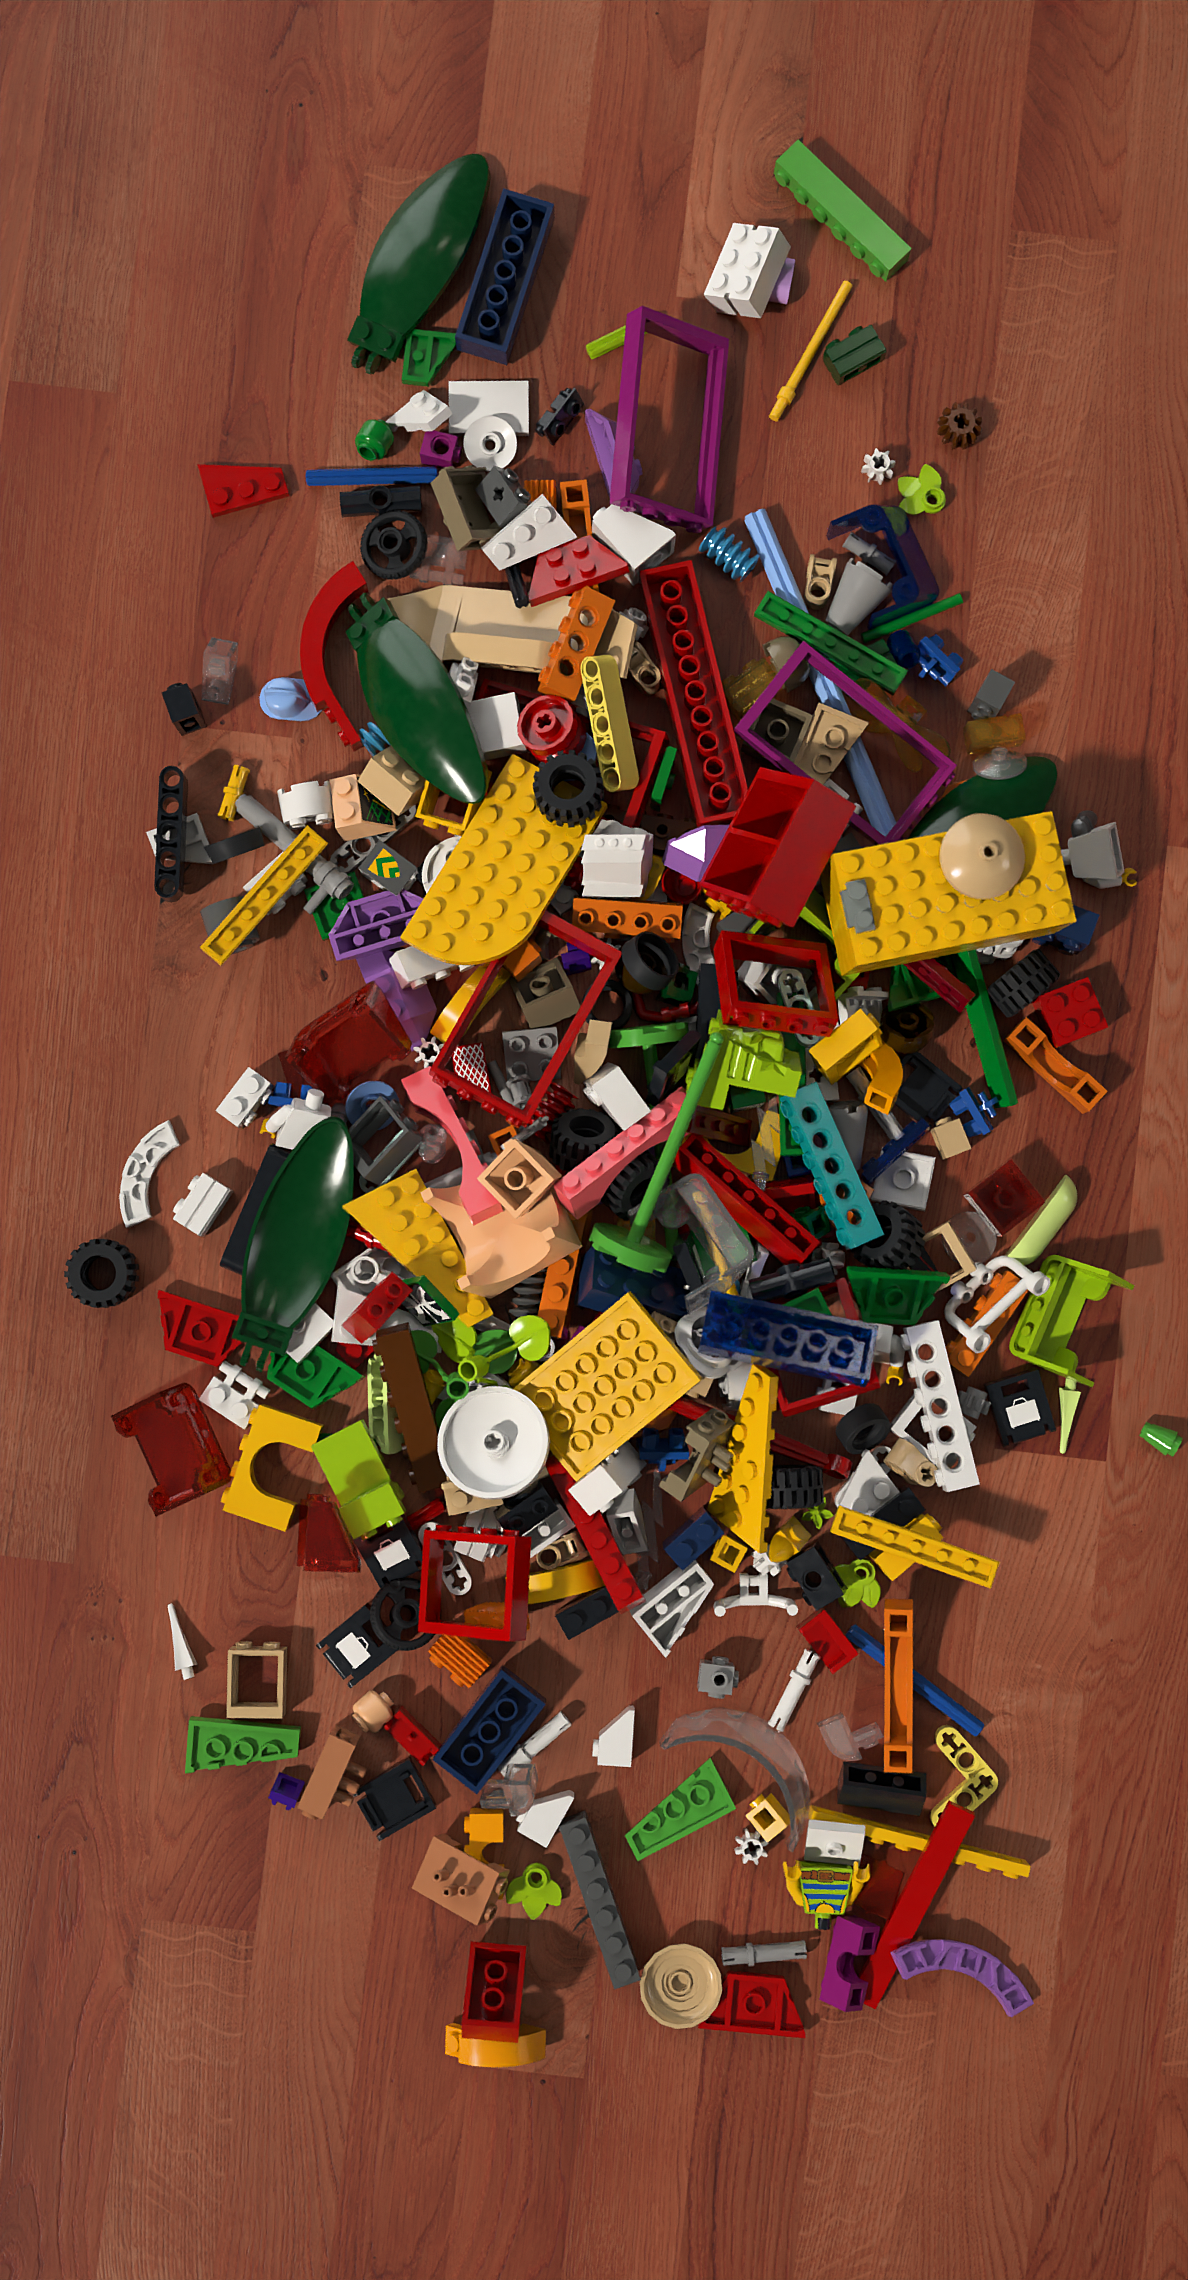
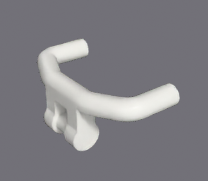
(749, 1599)

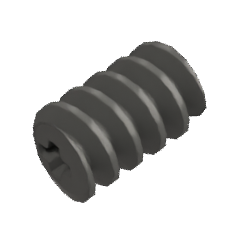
(529, 1295)

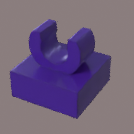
(575, 960)
(286, 1790)

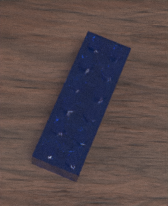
(788, 1338)

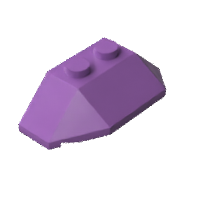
(603, 435)
(694, 850)
(372, 924)
(413, 1007)

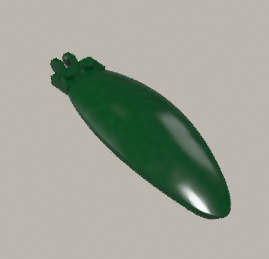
(418, 257)
(417, 702)
(1003, 798)
(295, 1239)

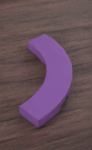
(967, 1959)

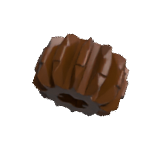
(950, 420)

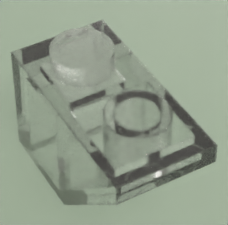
(219, 670)

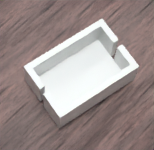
(747, 270)

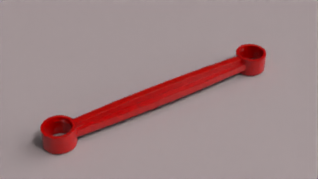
(832, 1464)

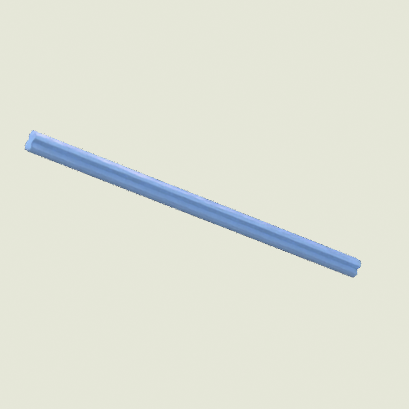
(827, 692)

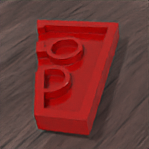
(241, 487)

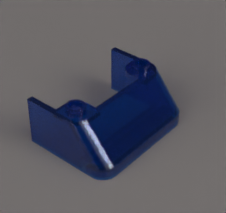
(918, 585)

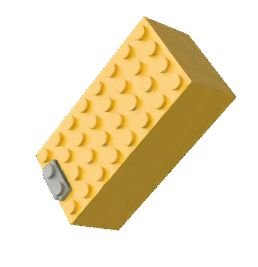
(898, 908)

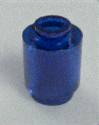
(903, 649)

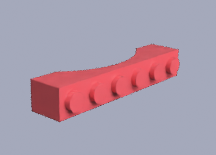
(430, 1101)
(587, 1183)

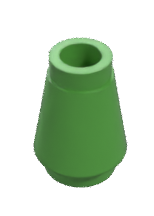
(1161, 1438)

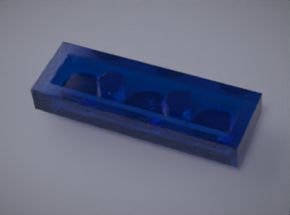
(894, 1150)

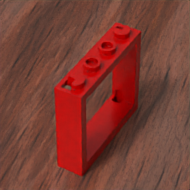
(776, 951)
(828, 1291)
(516, 1584)

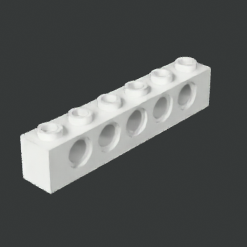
(965, 1472)

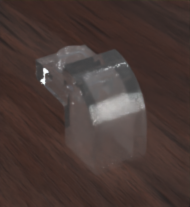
(844, 1742)
(513, 1792)

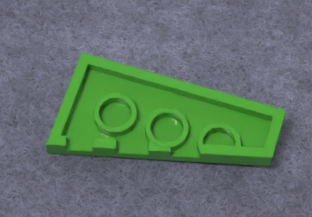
(233, 1742)
(688, 1808)

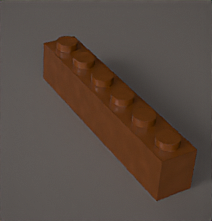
(413, 1405)

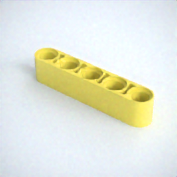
(609, 723)

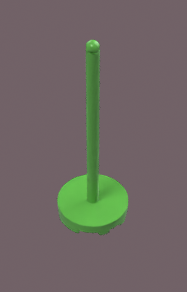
(648, 1037)
(631, 1245)

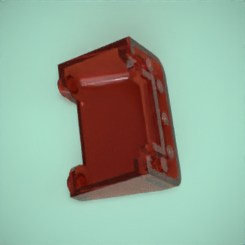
(348, 1042)
(176, 1446)
(324, 1538)

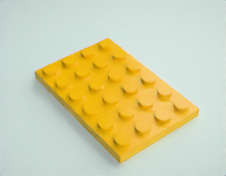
(607, 1384)

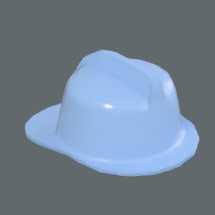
(287, 700)

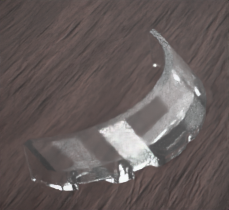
(761, 1742)

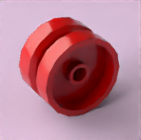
(550, 726)

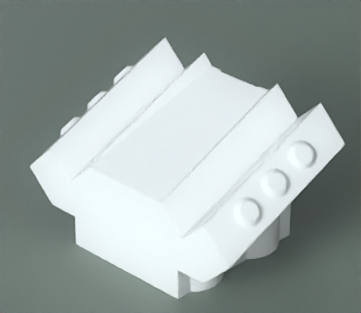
(616, 861)

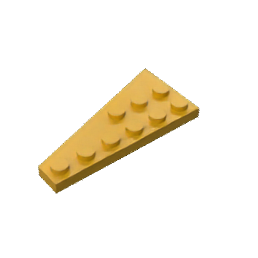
(418, 1240)
(747, 1485)

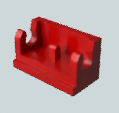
(412, 1735)

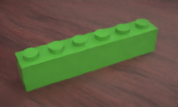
(841, 211)

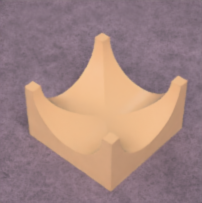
(506, 1248)

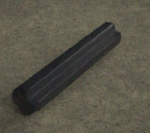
(517, 586)

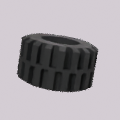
(562, 768)
(1023, 983)
(579, 1135)
(631, 1185)
(902, 1244)
(79, 1267)
(796, 1487)

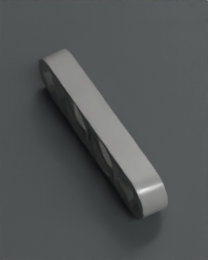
(344, 853)

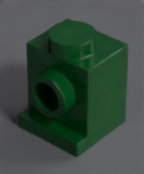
(683, 993)
(813, 1220)

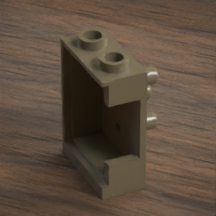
(463, 507)
(708, 1438)

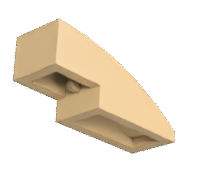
(591, 1050)

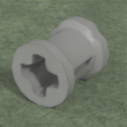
(520, 1090)

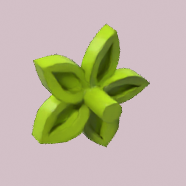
(817, 1513)

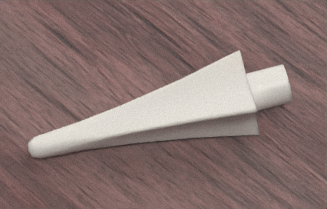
(182, 1653)

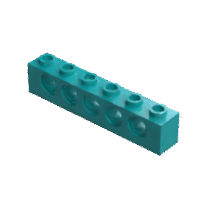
(844, 1172)

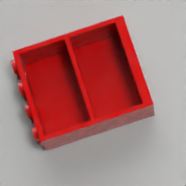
(776, 847)

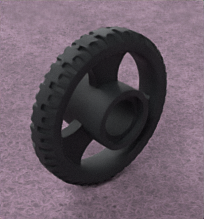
(384, 539)
(391, 1635)

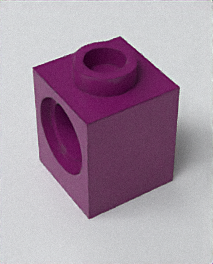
(434, 440)

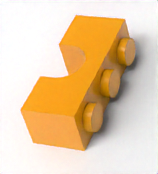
(483, 1828)

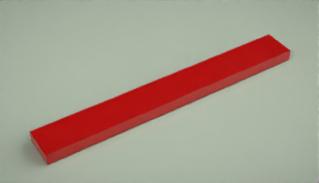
(915, 1898)

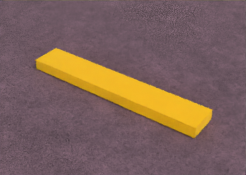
(263, 895)
(914, 1546)

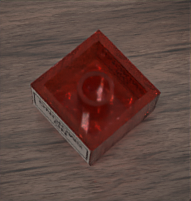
(1004, 1197)

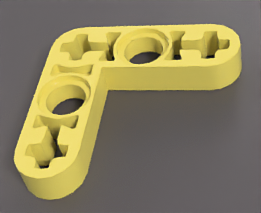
(971, 1773)

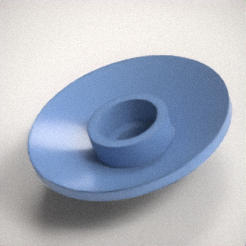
(370, 1090)

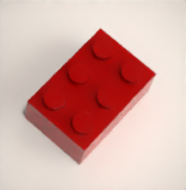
(494, 1992)

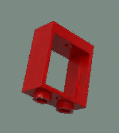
(377, 1307)

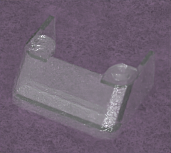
(695, 1203)

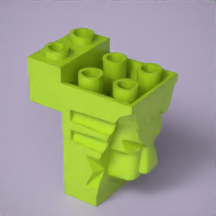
(748, 1060)
(360, 1480)

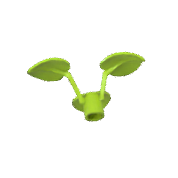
(528, 1332)

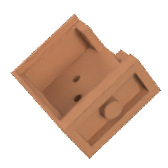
(329, 1775)
(460, 1881)

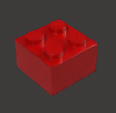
(1070, 1013)

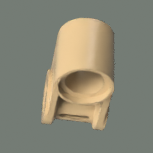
(819, 577)
(642, 666)
(910, 1464)
(564, 1550)

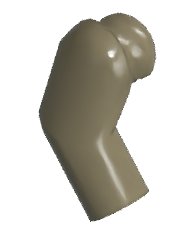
(542, 940)

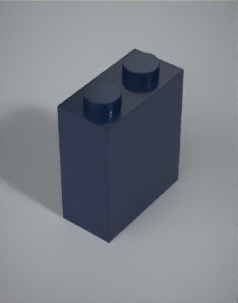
(692, 1538)

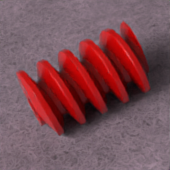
(555, 1104)

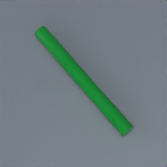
(911, 618)

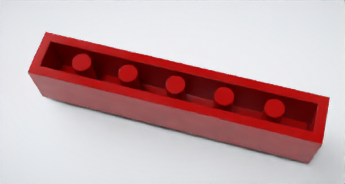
(746, 1202)
(599, 1543)

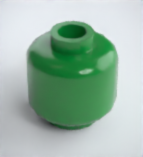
(374, 439)

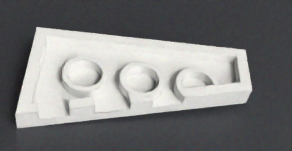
(348, 1301)

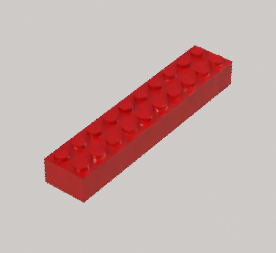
(693, 692)

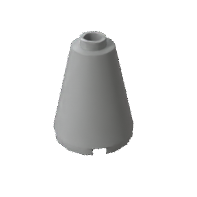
(856, 596)
(851, 1123)

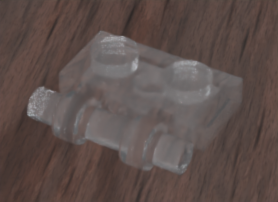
(441, 552)

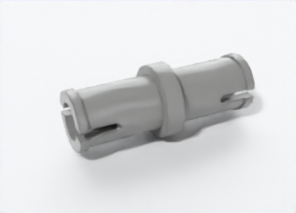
(869, 553)

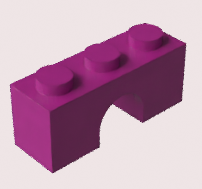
(840, 1983)

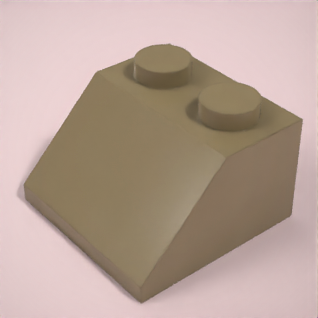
(545, 995)

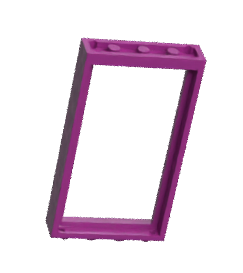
(693, 337)
(924, 799)

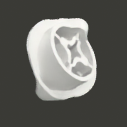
(688, 1341)

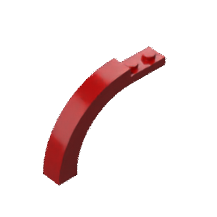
(324, 611)

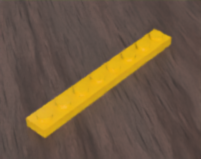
(907, 1839)

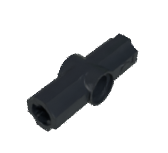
(362, 502)
(792, 1280)

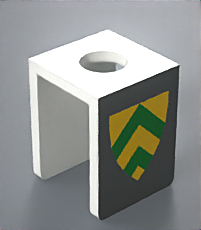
(388, 869)

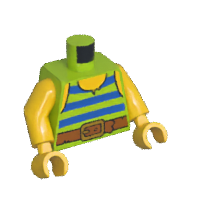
(824, 1888)

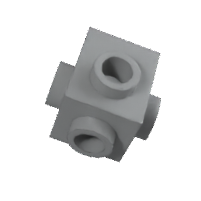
(710, 1669)

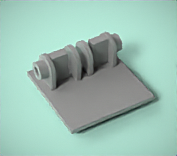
(530, 1051)

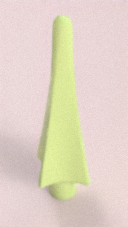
(1069, 1399)

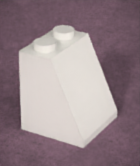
(633, 539)

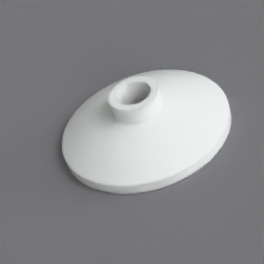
(488, 429)

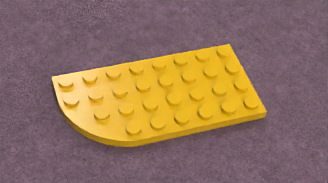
(498, 873)

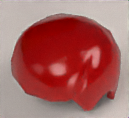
(680, 887)

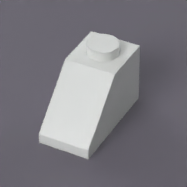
(627, 1523)
(616, 1740)
(545, 1817)

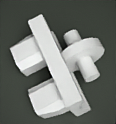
(465, 678)

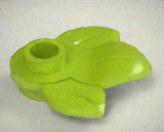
(919, 490)
(859, 1588)
(534, 1893)

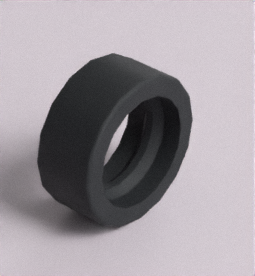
(627, 1004)
(863, 1428)

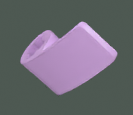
(782, 287)

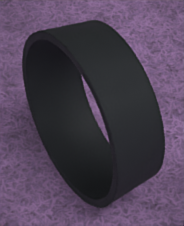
(235, 845)
(640, 970)

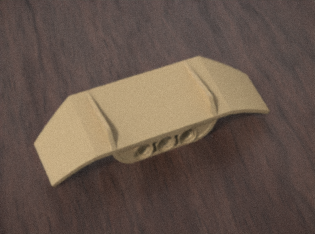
(498, 634)

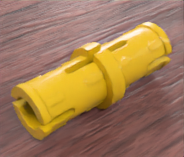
(233, 792)

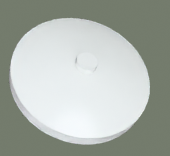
(493, 1442)

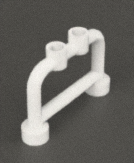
(976, 1337)

